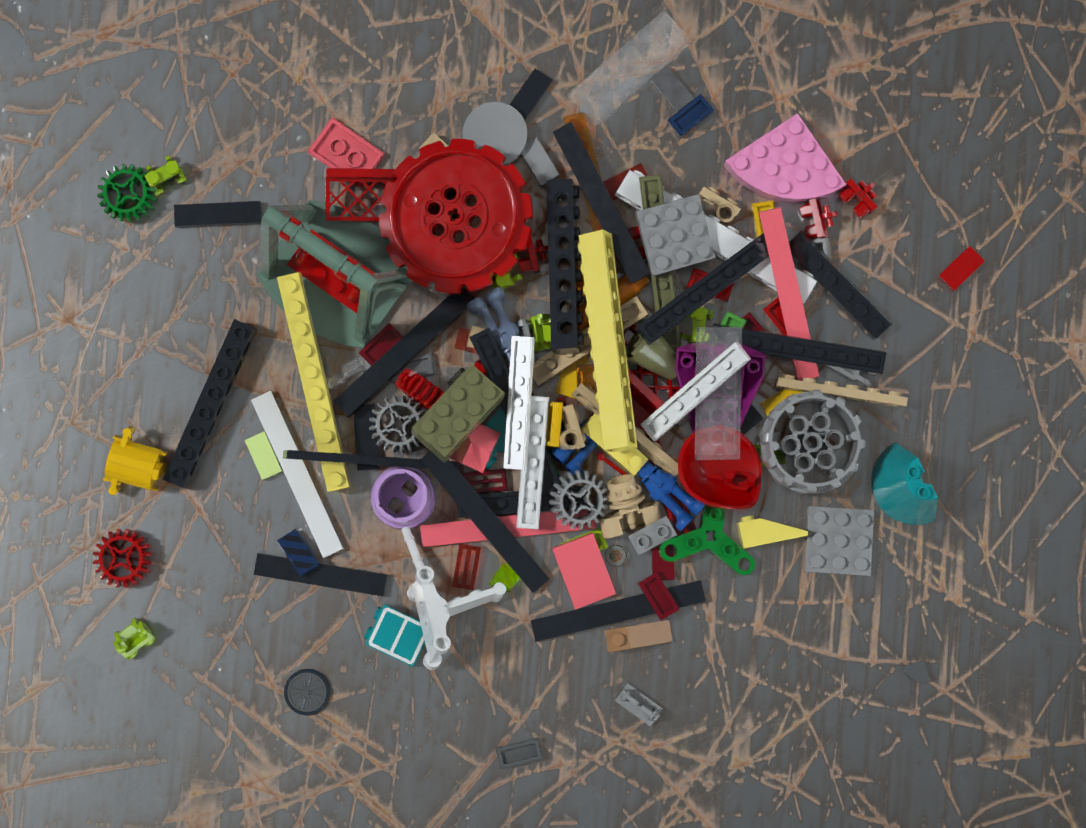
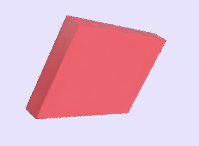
(343, 148)
(583, 570)

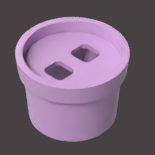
(416, 508)

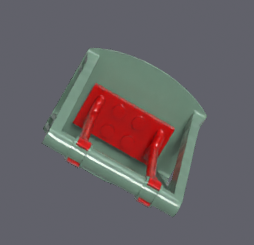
(342, 267)

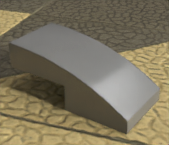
(539, 162)

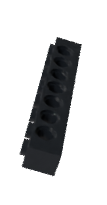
(556, 192)
(210, 404)

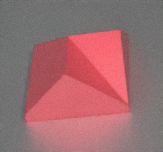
(477, 448)

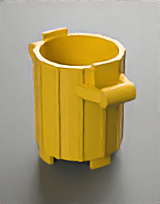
(133, 463)

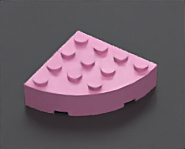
(786, 165)

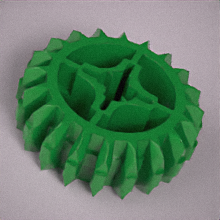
(123, 200)

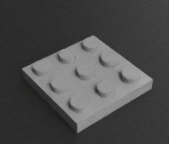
(675, 234)
(839, 541)

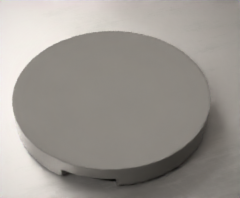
(498, 127)

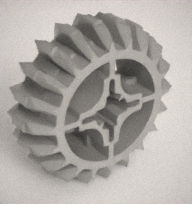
(389, 428)
(575, 507)

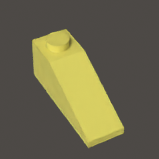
(629, 460)
(761, 531)

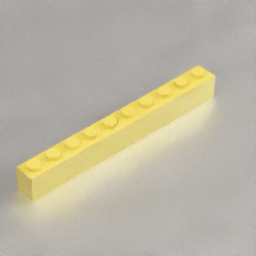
(607, 341)
(313, 378)

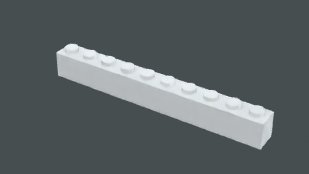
(724, 239)

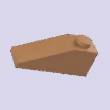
(638, 635)

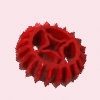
(418, 388)
(129, 551)

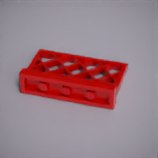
(354, 175)
(643, 393)

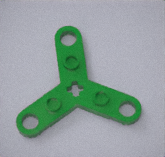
(722, 547)

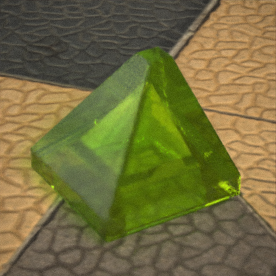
(506, 576)

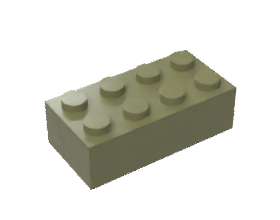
(457, 413)

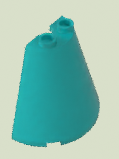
(900, 489)

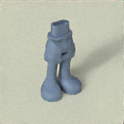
(507, 329)

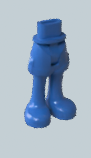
(577, 462)
(660, 485)

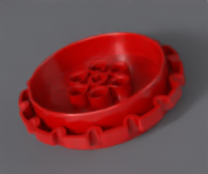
(484, 249)

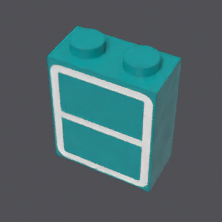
(396, 635)

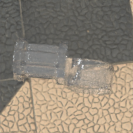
(348, 370)

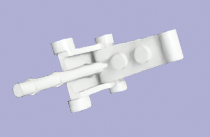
(434, 610)

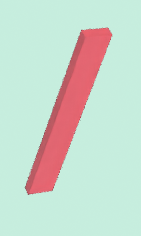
(786, 284)
(466, 530)

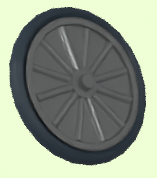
(307, 692)

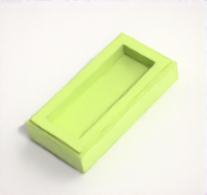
(263, 455)

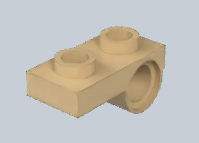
(712, 198)
(570, 422)

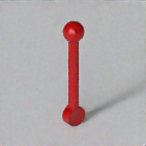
(601, 456)

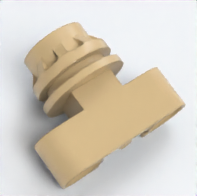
(625, 495)

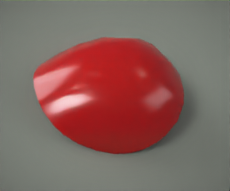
(722, 483)

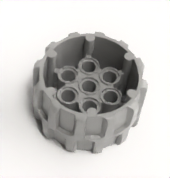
(836, 476)

